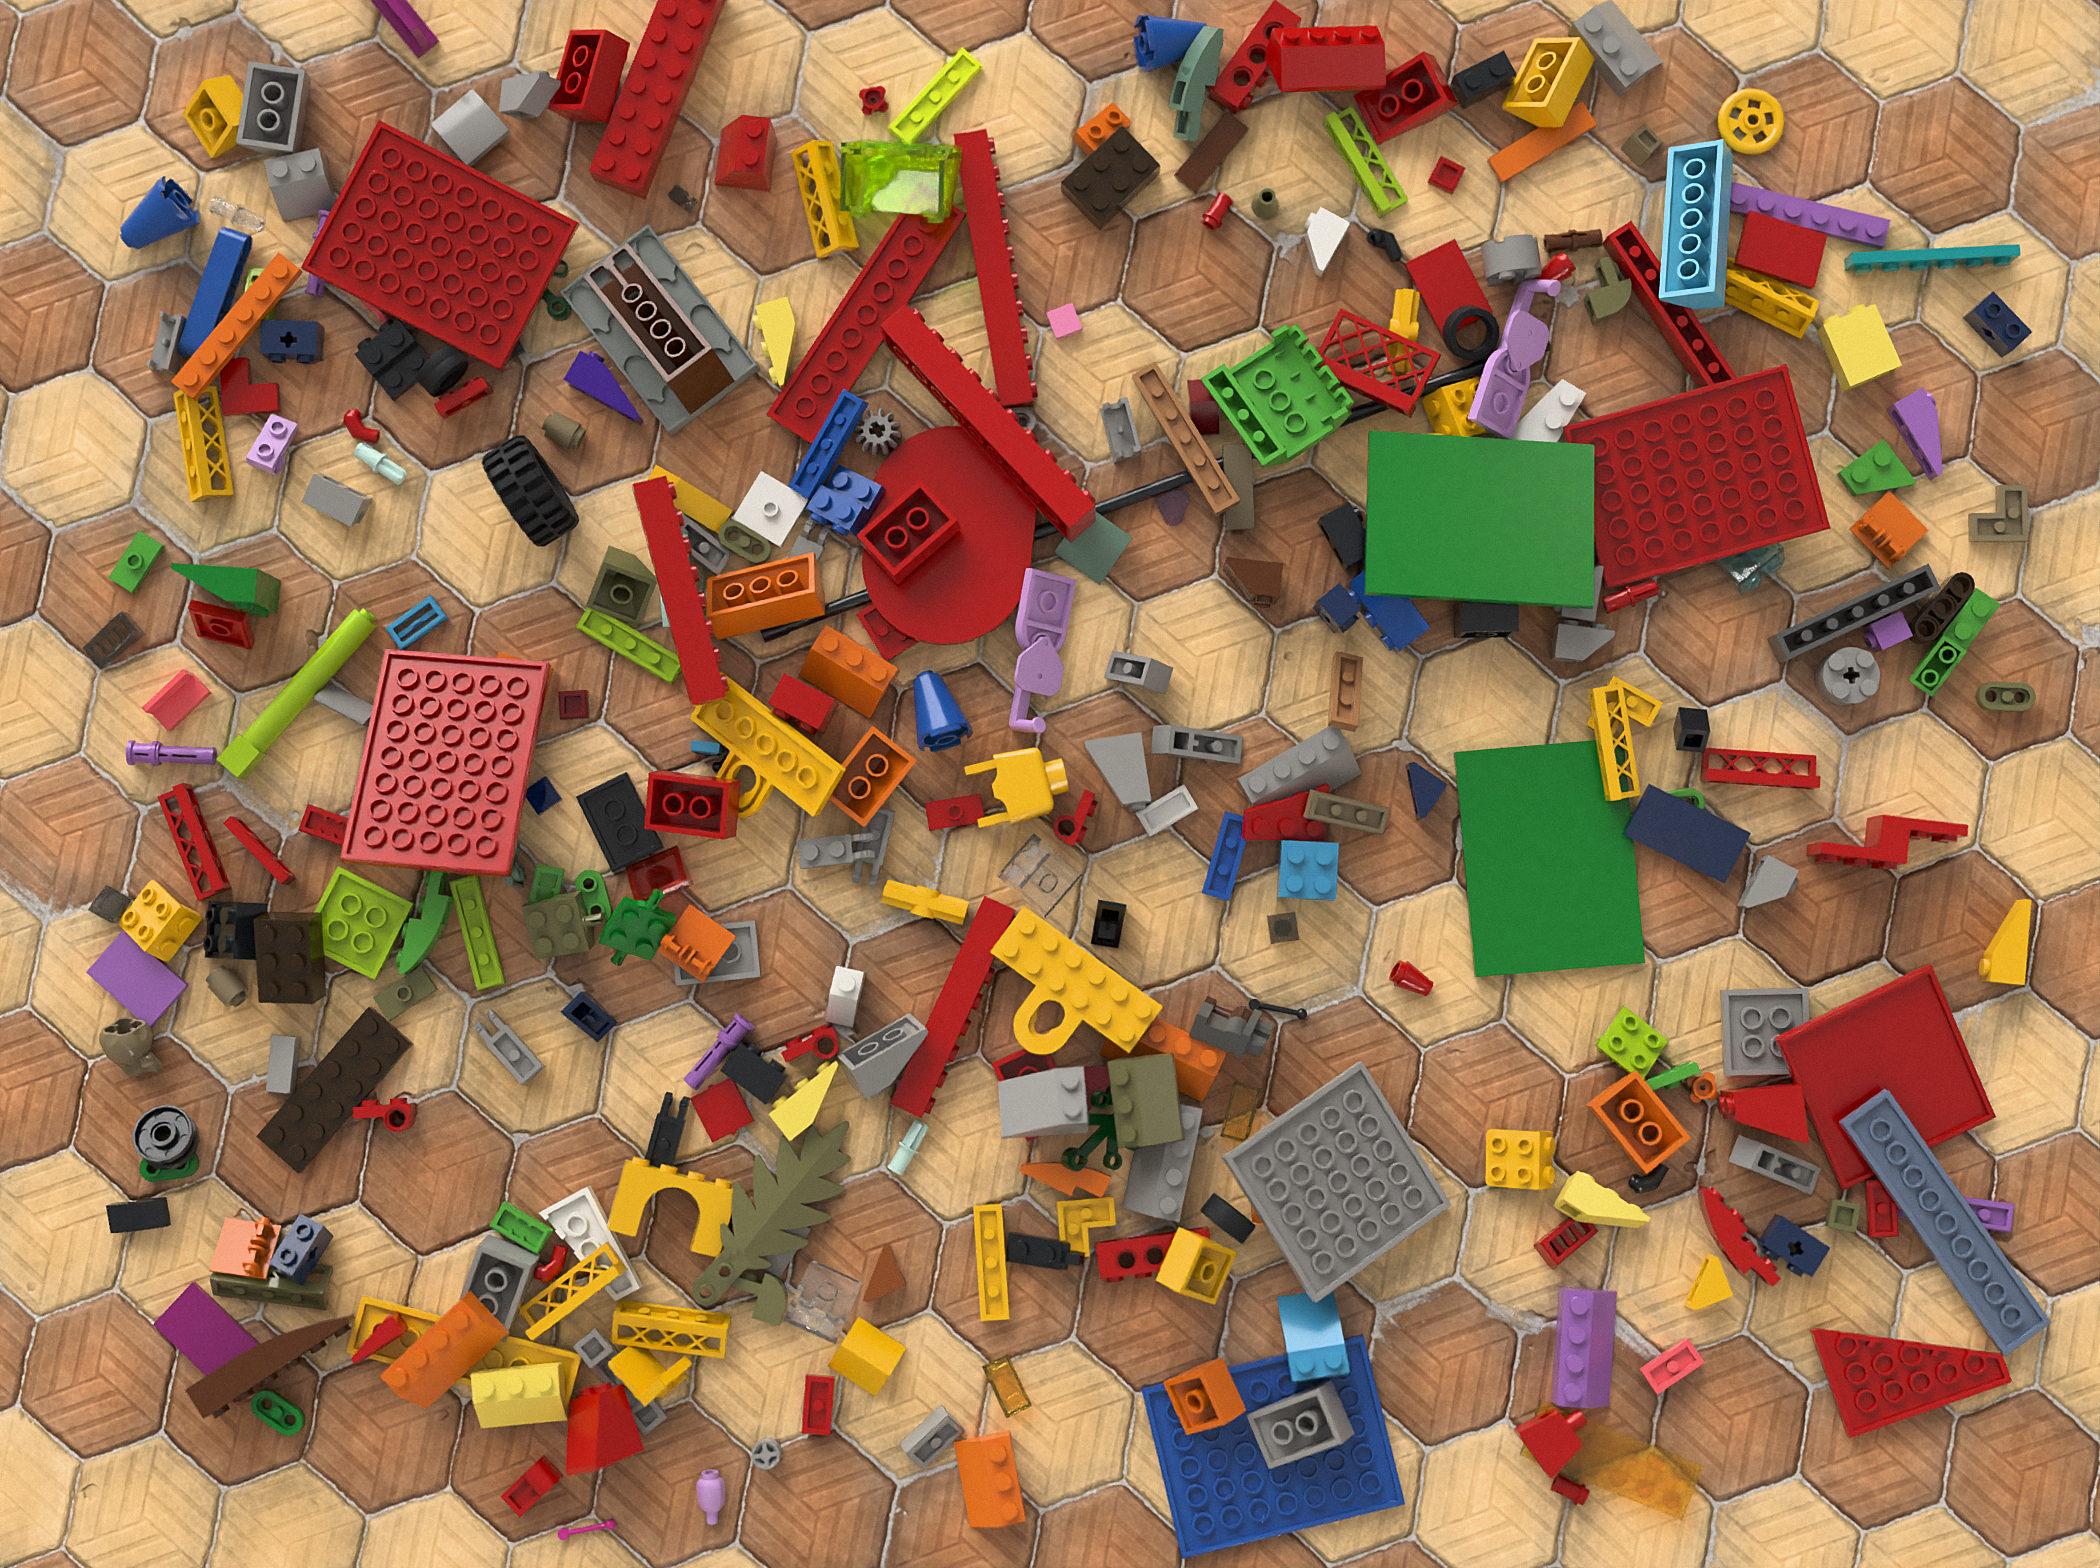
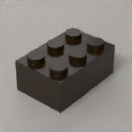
(1110, 178)
(289, 957)

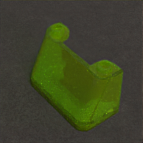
(899, 178)

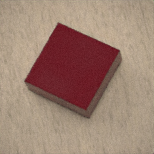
(573, 705)

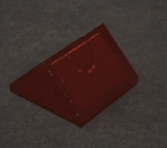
(660, 871)

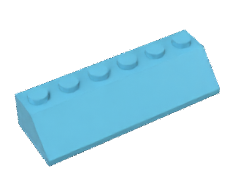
(1696, 225)

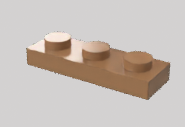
(1345, 691)

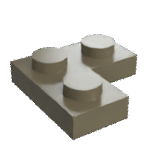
(2008, 522)

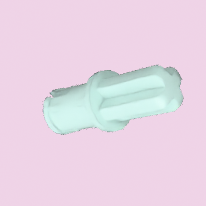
(380, 463)
(908, 1147)

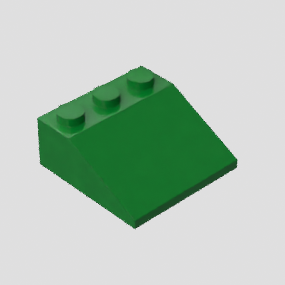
(244, 587)

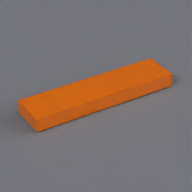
(1540, 144)

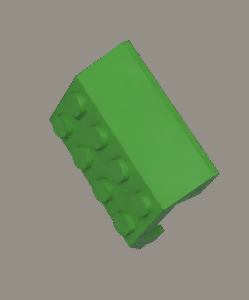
(1281, 397)

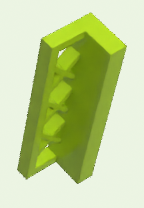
(1359, 165)

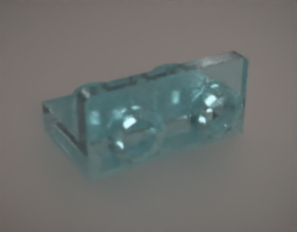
(1751, 567)

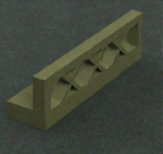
(274, 1288)

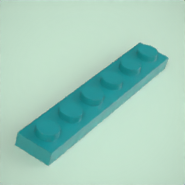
(1942, 257)

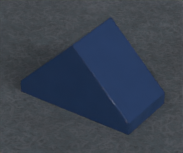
(1424, 789)
(589, 1015)

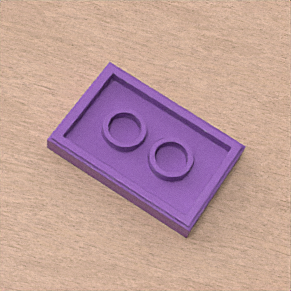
(137, 979)

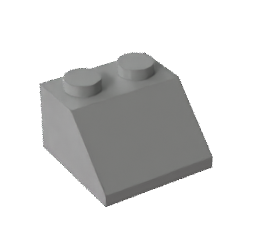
(301, 184)

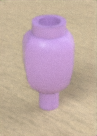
(711, 1494)

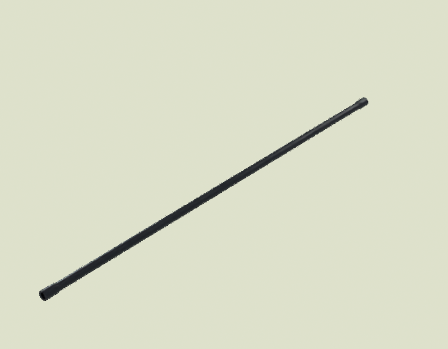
(1142, 493)

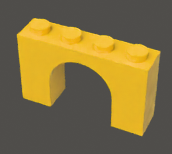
(641, 1181)

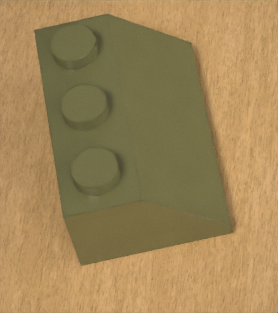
(1145, 1100)

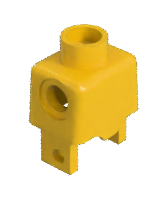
(1022, 785)

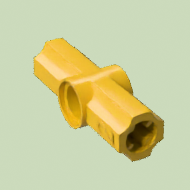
(1404, 324)
(925, 902)

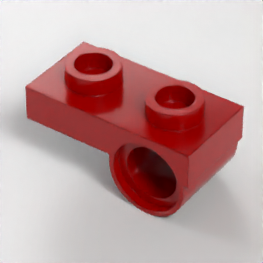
(1085, 808)
(797, 1048)
(372, 1109)
(531, 1486)

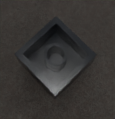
(1485, 620)

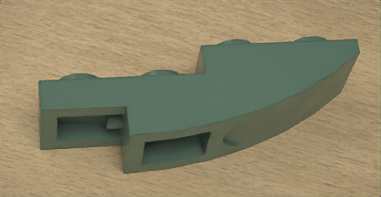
(1195, 71)

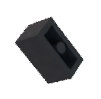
(1483, 79)
(1345, 534)
(755, 1072)

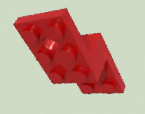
(1887, 842)

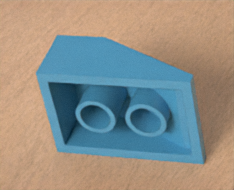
(1312, 1337)

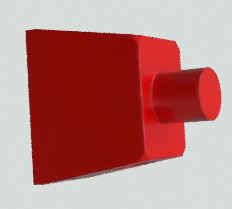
(1552, 1438)

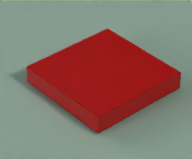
(221, 624)

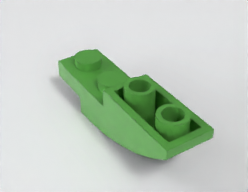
(1952, 642)
(424, 933)

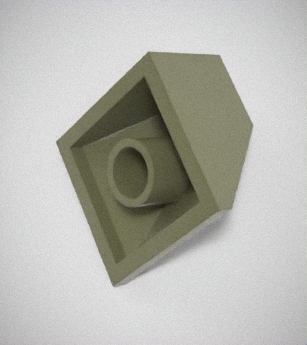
(622, 586)

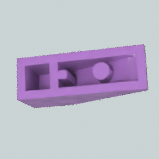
(1919, 426)

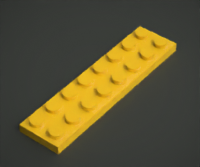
(514, 1352)

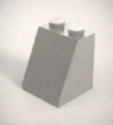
(1123, 768)

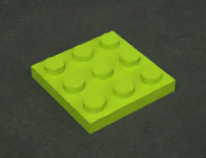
(361, 922)

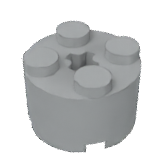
(1511, 260)
(1841, 691)

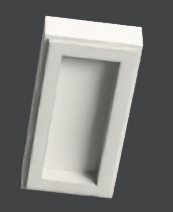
(1167, 810)

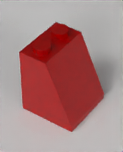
(746, 154)
(1768, 1108)
(600, 1429)

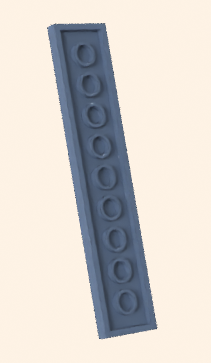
(1944, 1222)

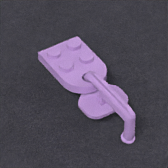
(1507, 369)
(1040, 634)

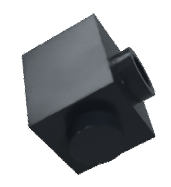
(1691, 729)

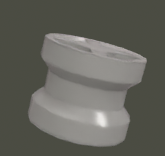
(765, 1458)

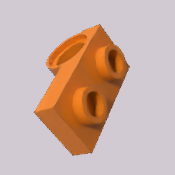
(1100, 128)

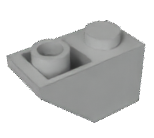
(527, 94)
(1575, 643)

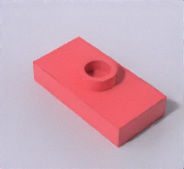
(1671, 1365)

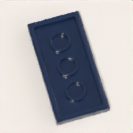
(1686, 833)

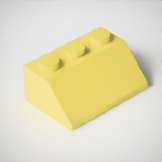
(519, 1394)

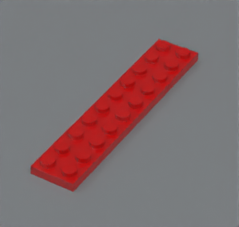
(854, 328)

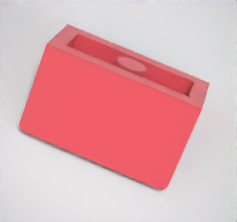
(177, 699)

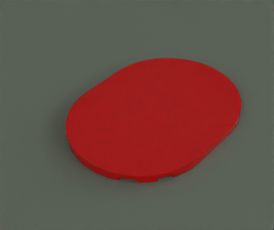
(981, 569)

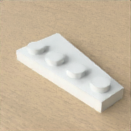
(1550, 414)
(584, 1227)

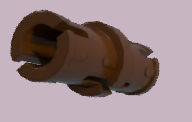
(1572, 240)

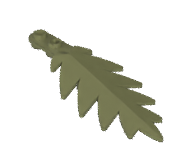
(777, 1209)

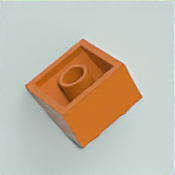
(1204, 1396)

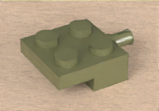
(560, 925)

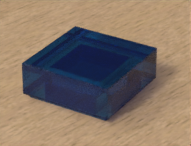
(543, 795)

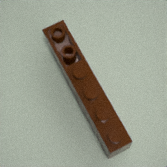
(260, 1365)

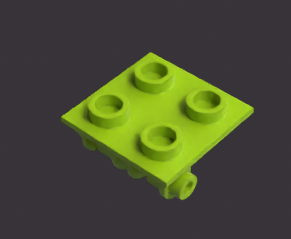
(1631, 1043)

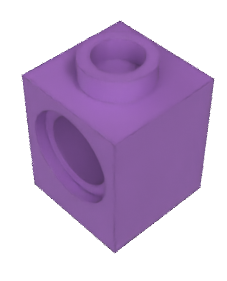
(1886, 632)

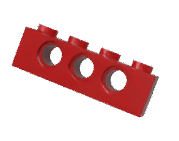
(1238, 97)
(1110, 1250)

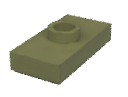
(405, 993)

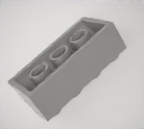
(1314, 762)
(1162, 1172)

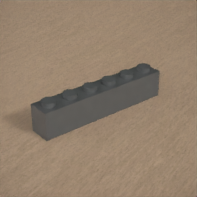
(1853, 613)

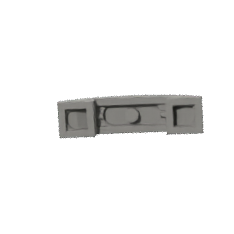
(597, 1353)

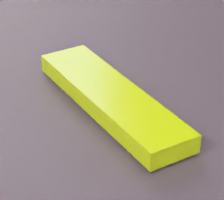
(935, 97)

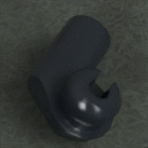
(1387, 241)
(1649, 1182)

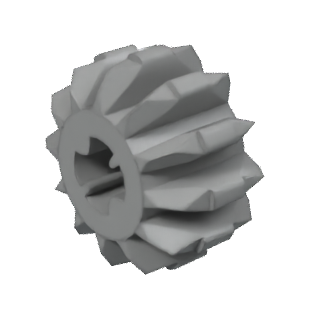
(883, 424)

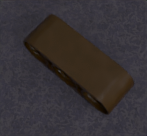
(1952, 601)

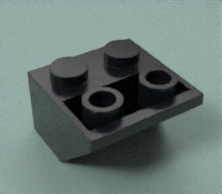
(231, 929)

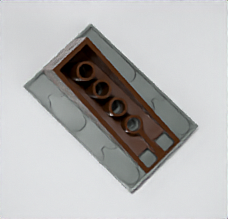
(659, 330)

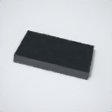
(618, 822)

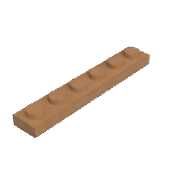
(1185, 439)

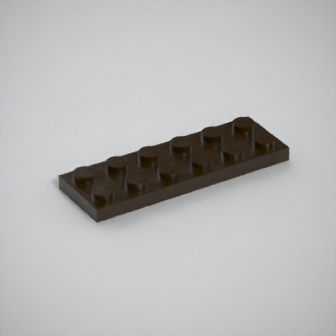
(333, 1089)

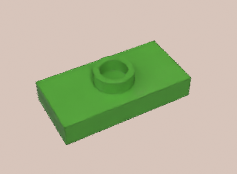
(136, 562)
(545, 882)
(1671, 1078)
(521, 1228)

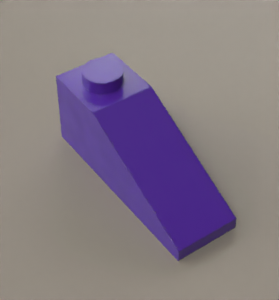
(595, 380)

